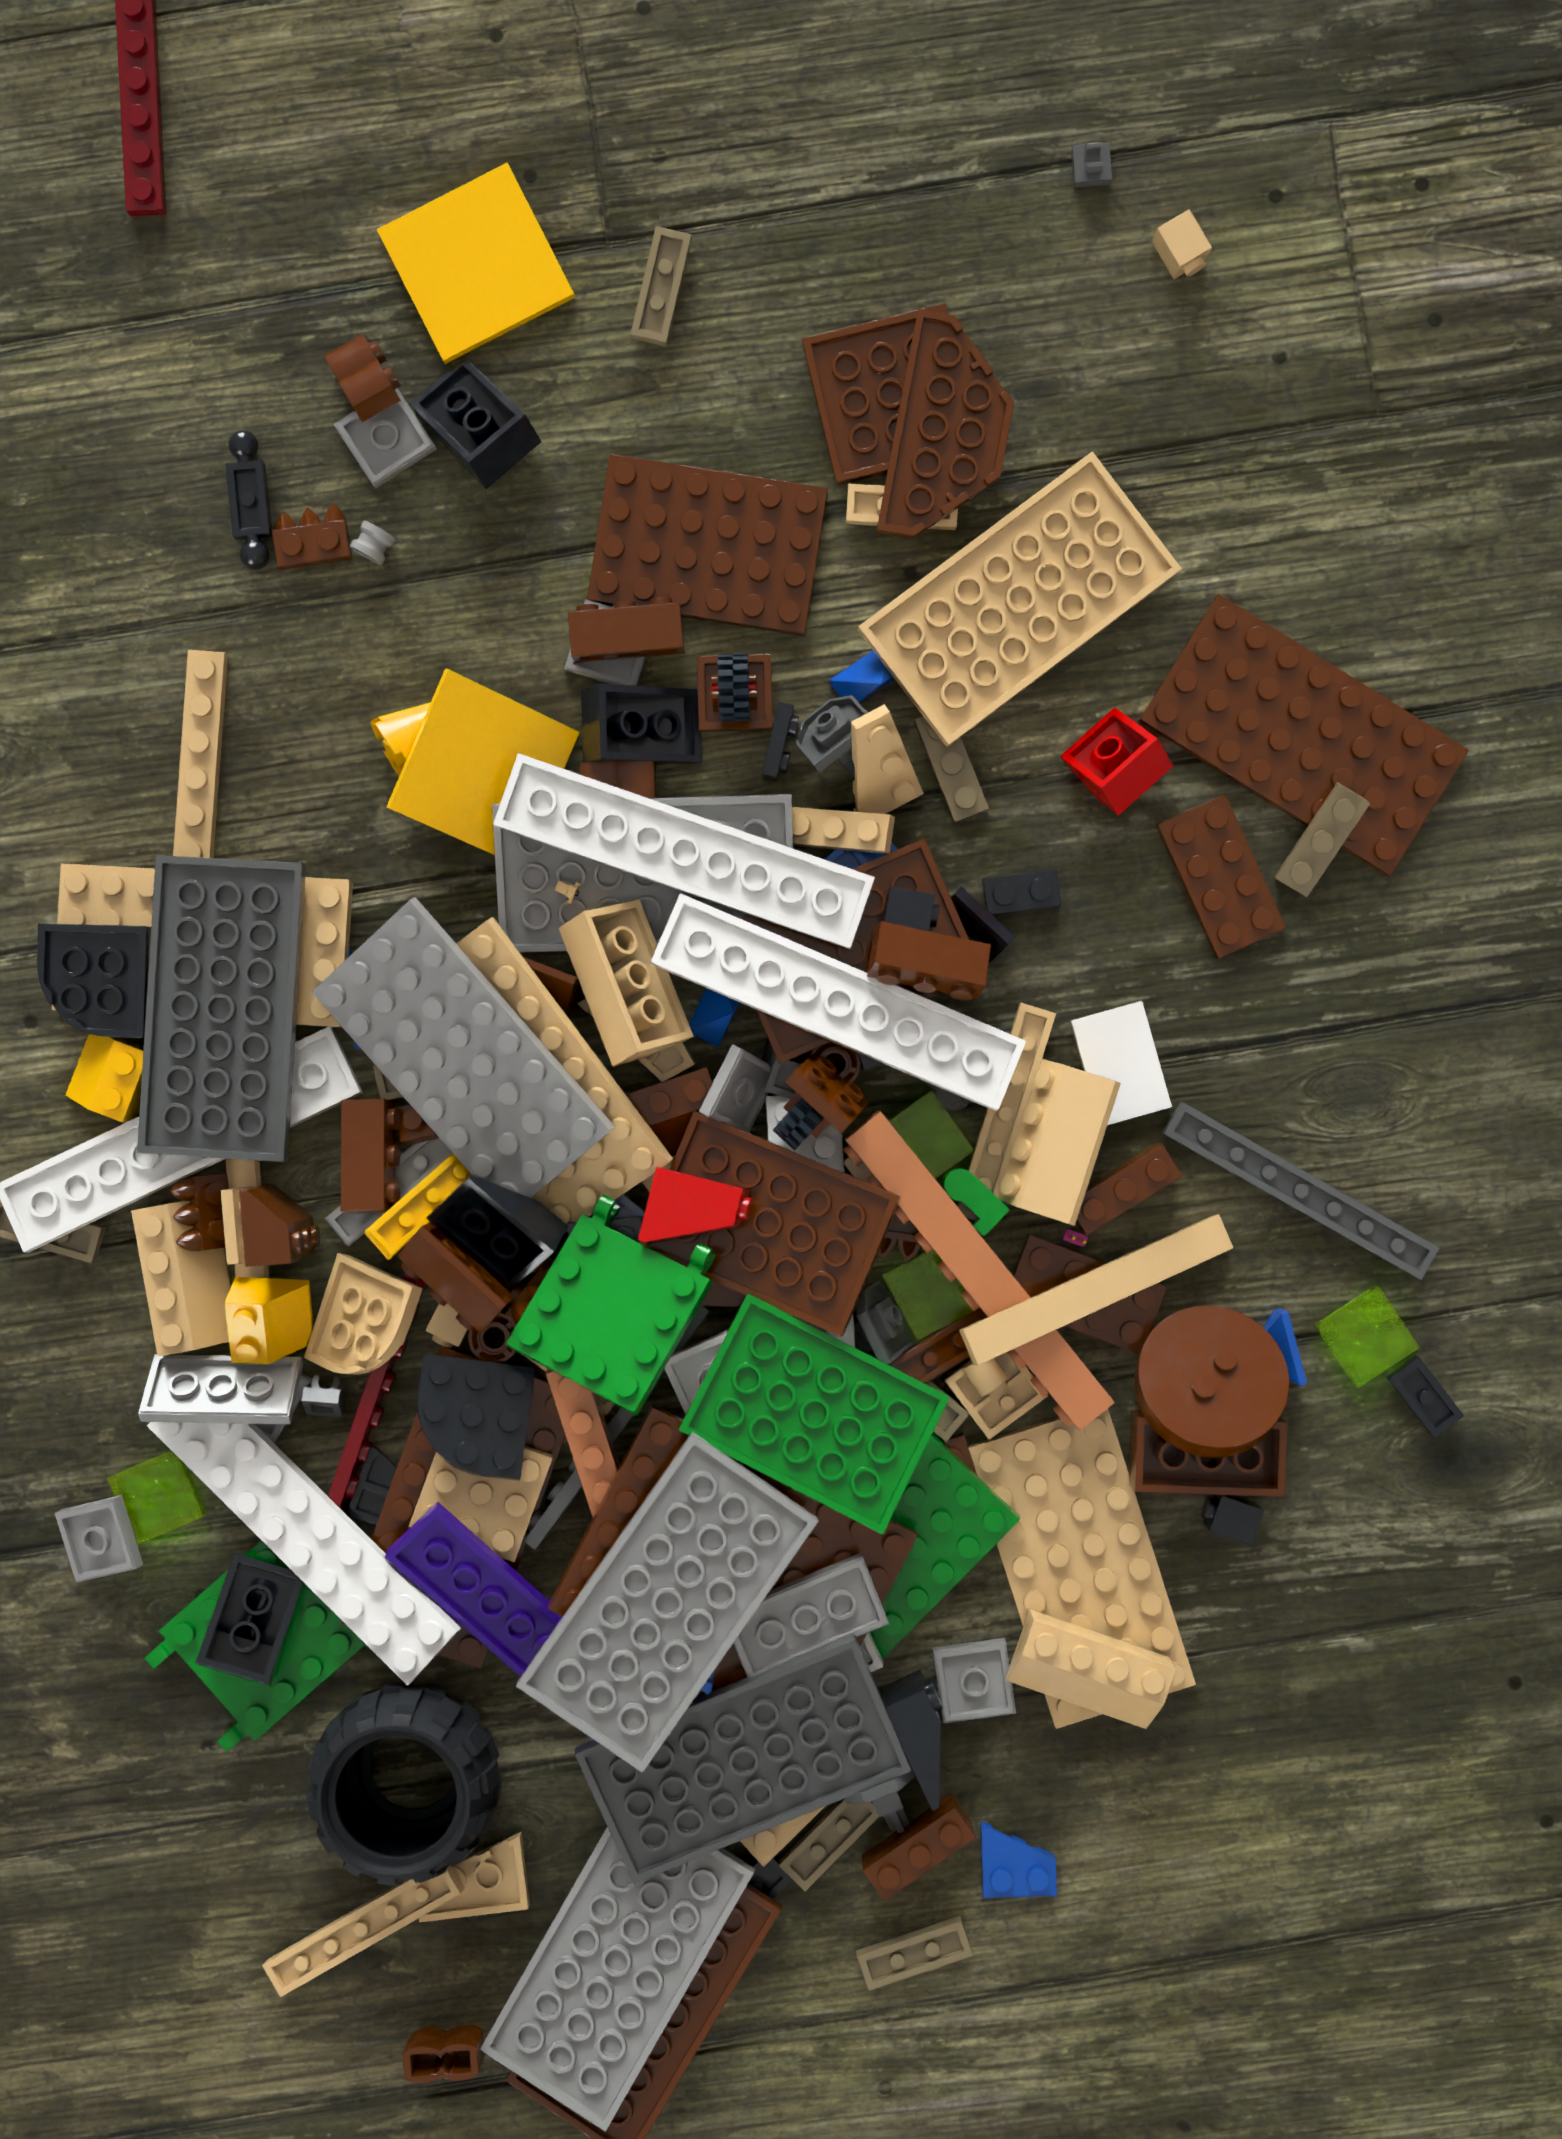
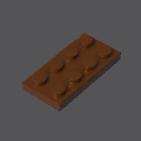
(1220, 876)
(1123, 1323)

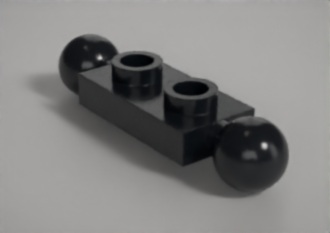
(249, 499)

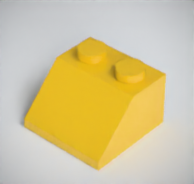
(109, 1077)
(267, 1318)

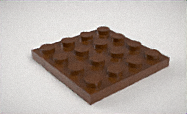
(859, 390)

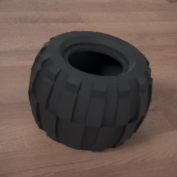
(368, 1828)

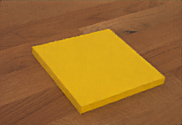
(476, 263)
(468, 755)

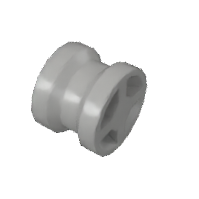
(372, 542)

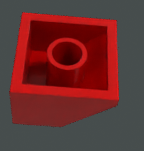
(1117, 760)

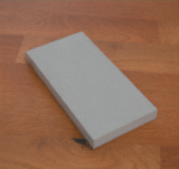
(220, 1391)
(810, 1615)

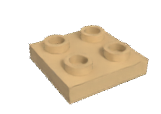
(994, 1392)

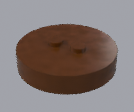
(1211, 1381)

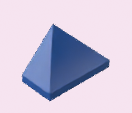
(862, 678)
(713, 1017)
(1281, 1330)

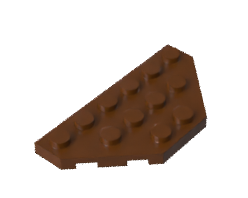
(946, 430)

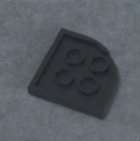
(96, 976)
(476, 1413)

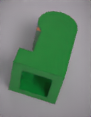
(968, 1189)

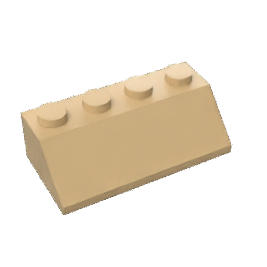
(626, 994)
(1058, 1141)
(182, 1286)
(1091, 1669)

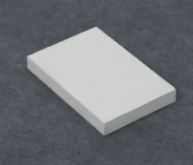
(1122, 1049)

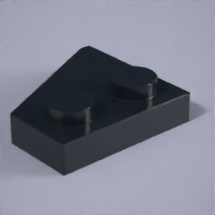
(372, 1486)

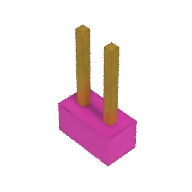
(1075, 1237)

